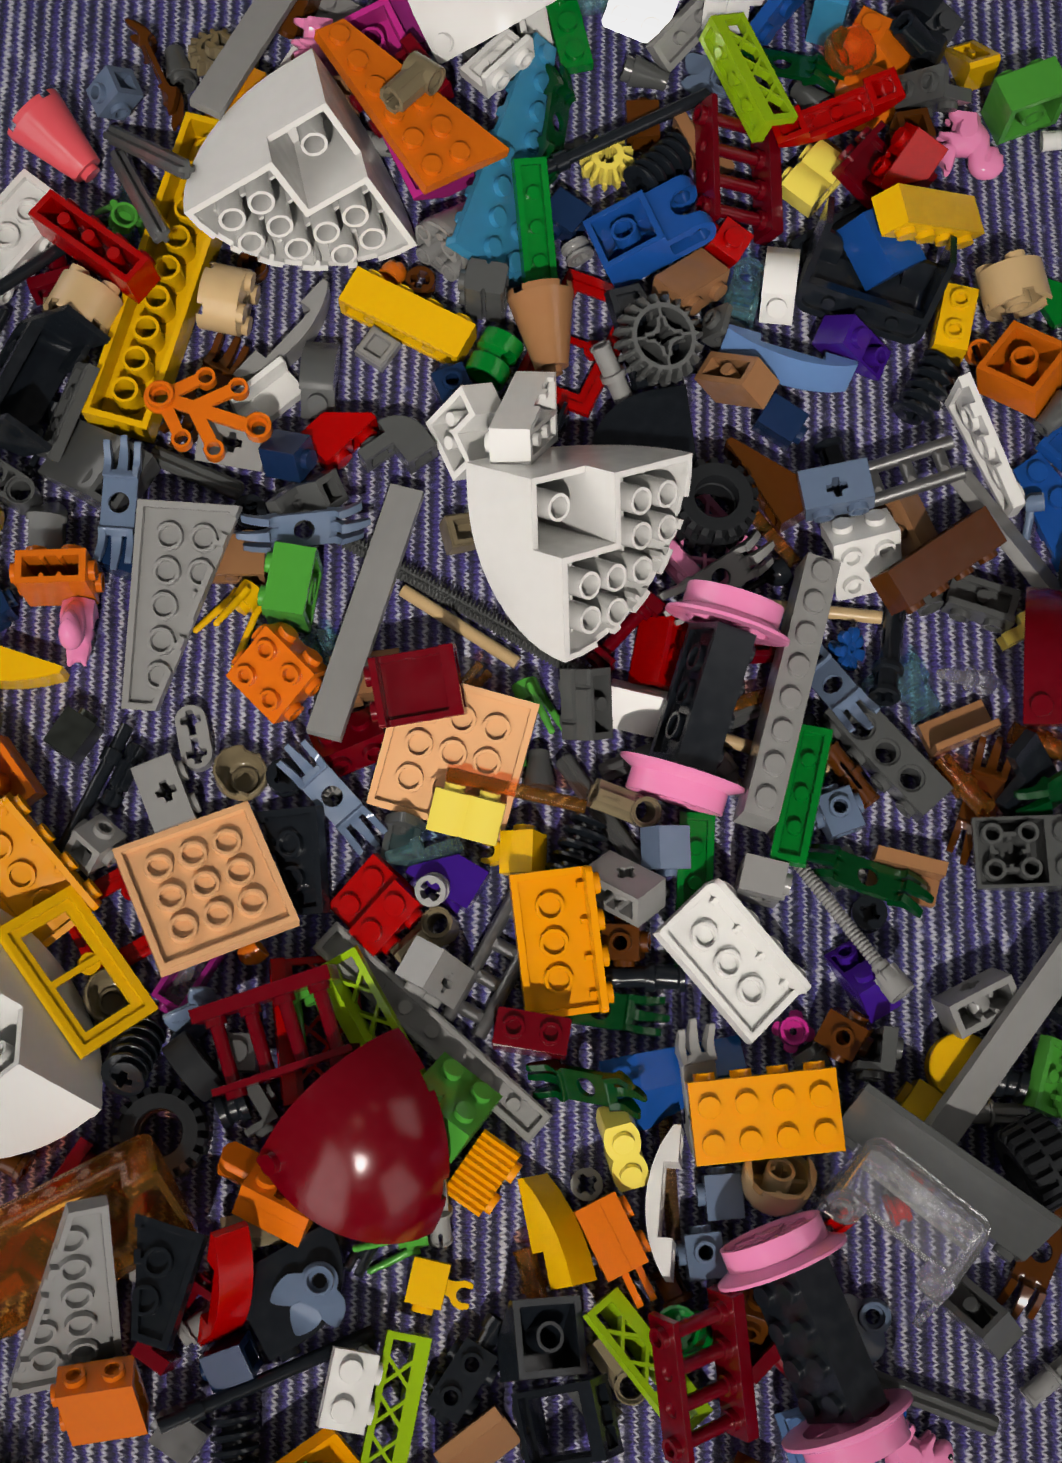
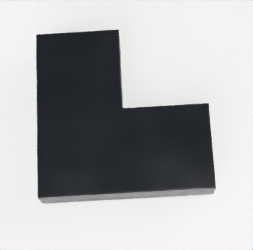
(1030, 764)

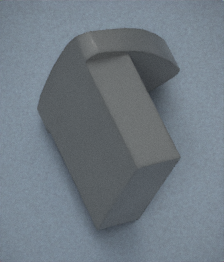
(47, 525)
(401, 828)

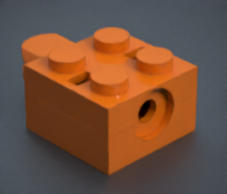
(258, 1197)
(615, 1242)

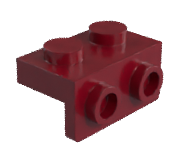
(358, 747)

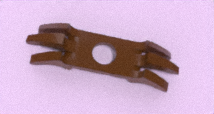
(171, 95)
(223, 374)
(990, 782)
(1032, 1275)

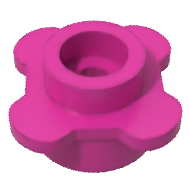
(796, 1021)

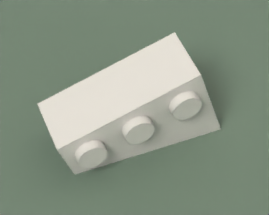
(524, 420)

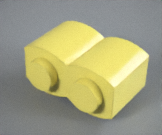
(811, 179)
(466, 814)
(622, 1149)

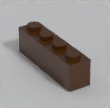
(938, 561)

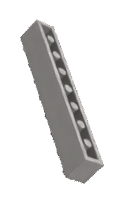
(787, 694)

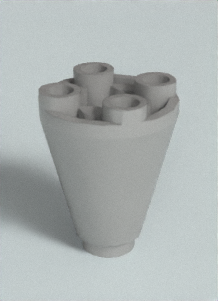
(431, 240)

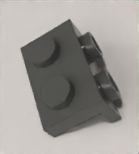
(931, 89)
(982, 603)
(882, 1056)

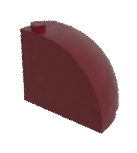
(1043, 658)
(365, 1147)

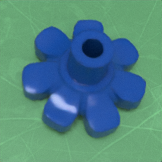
(848, 648)

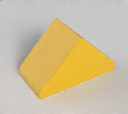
(972, 64)

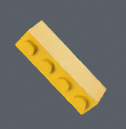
(927, 215)
(408, 317)

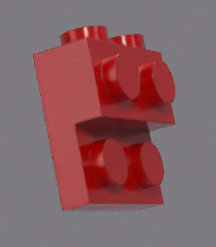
(377, 905)

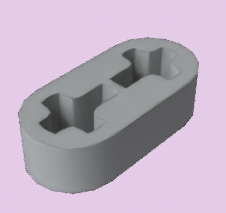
(202, 736)

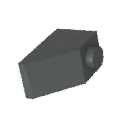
(983, 1318)

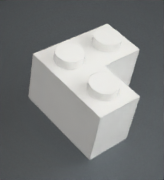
(462, 424)

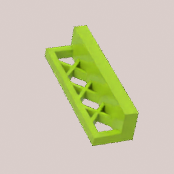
(738, 74)
(345, 1003)
(634, 1334)
(409, 1399)

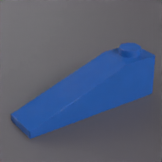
(659, 1077)

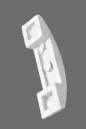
(668, 1156)

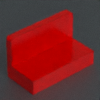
(656, 651)

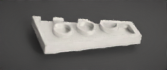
(984, 445)

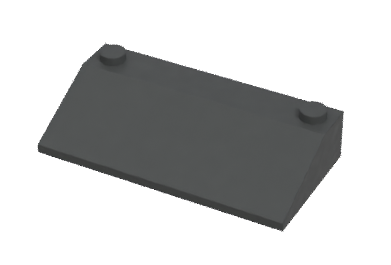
(1015, 1219)

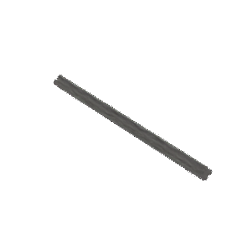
(463, 606)

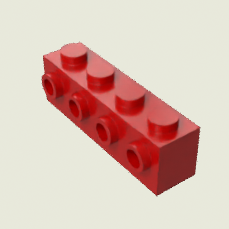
(95, 245)

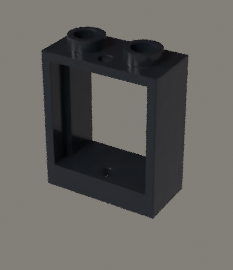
(597, 1412)

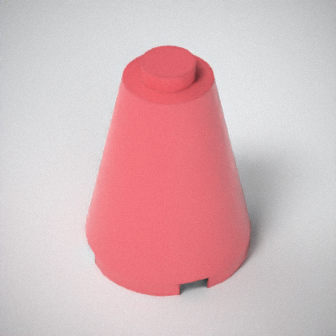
(54, 136)

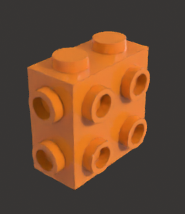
(54, 575)
(277, 672)
(101, 1400)

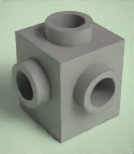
(93, 843)

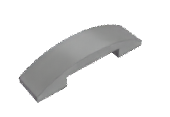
(315, 310)

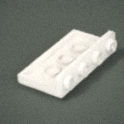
(18, 234)
(732, 959)

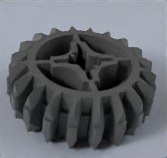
(658, 315)

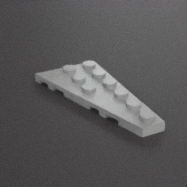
(171, 574)
(75, 1303)

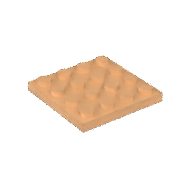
(485, 741)
(205, 888)

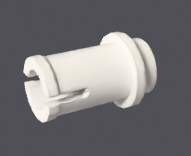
(1050, 140)

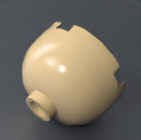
(778, 1184)

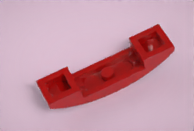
(842, 112)
(232, 1285)

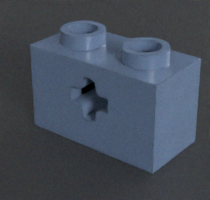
(851, 480)

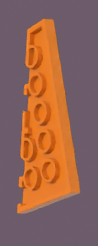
(429, 137)

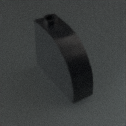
(650, 419)
(272, 1321)

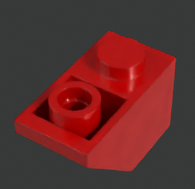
(908, 159)
(340, 435)

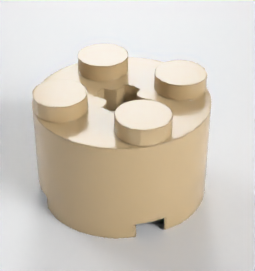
(1013, 286)
(91, 298)
(227, 299)

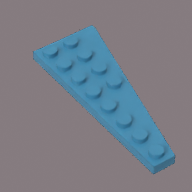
(488, 219)

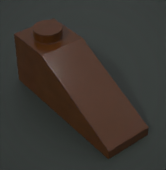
(776, 485)

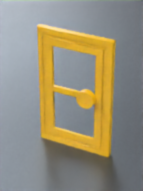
(105, 953)

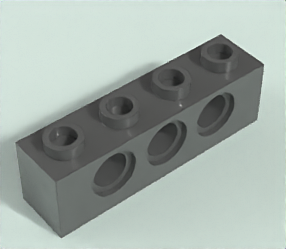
(905, 759)

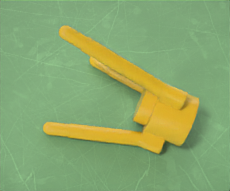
(241, 599)

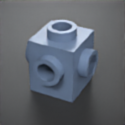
(114, 92)
(850, 807)
(687, 1253)

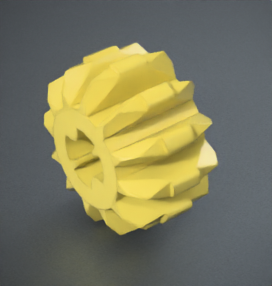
(611, 173)

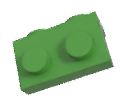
(1046, 1078)

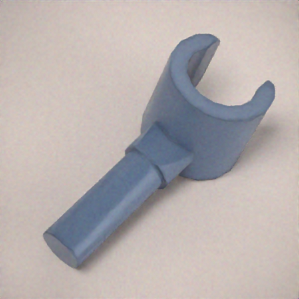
(1034, 503)

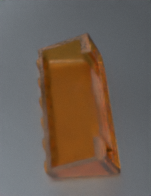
(134, 1182)

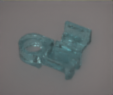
(913, 690)

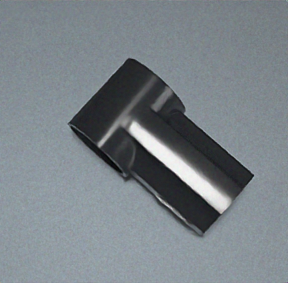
(922, 44)

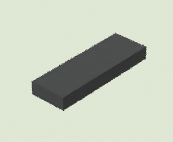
(69, 409)

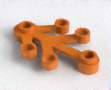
(204, 410)

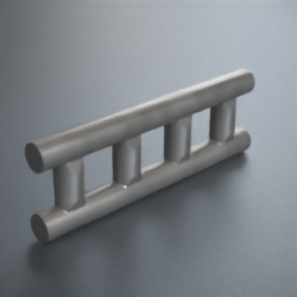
(912, 484)
(501, 987)

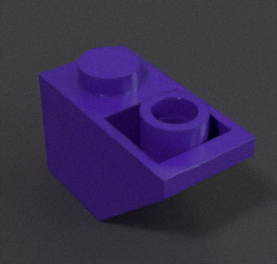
(853, 340)
(464, 877)
(858, 981)

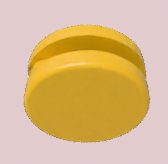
(947, 1059)

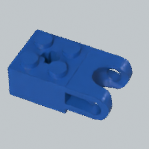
(649, 231)

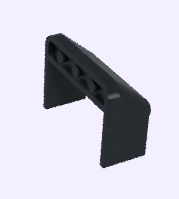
(891, 310)
(33, 368)

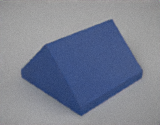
(876, 256)

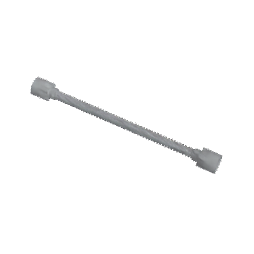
(889, 977)

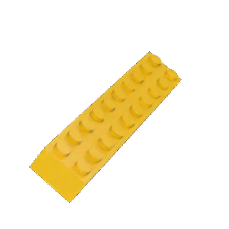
(153, 335)

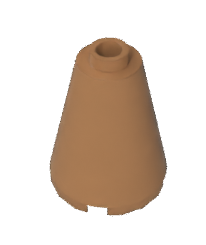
(544, 321)

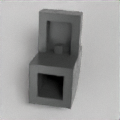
(319, 378)
(401, 437)
(312, 494)

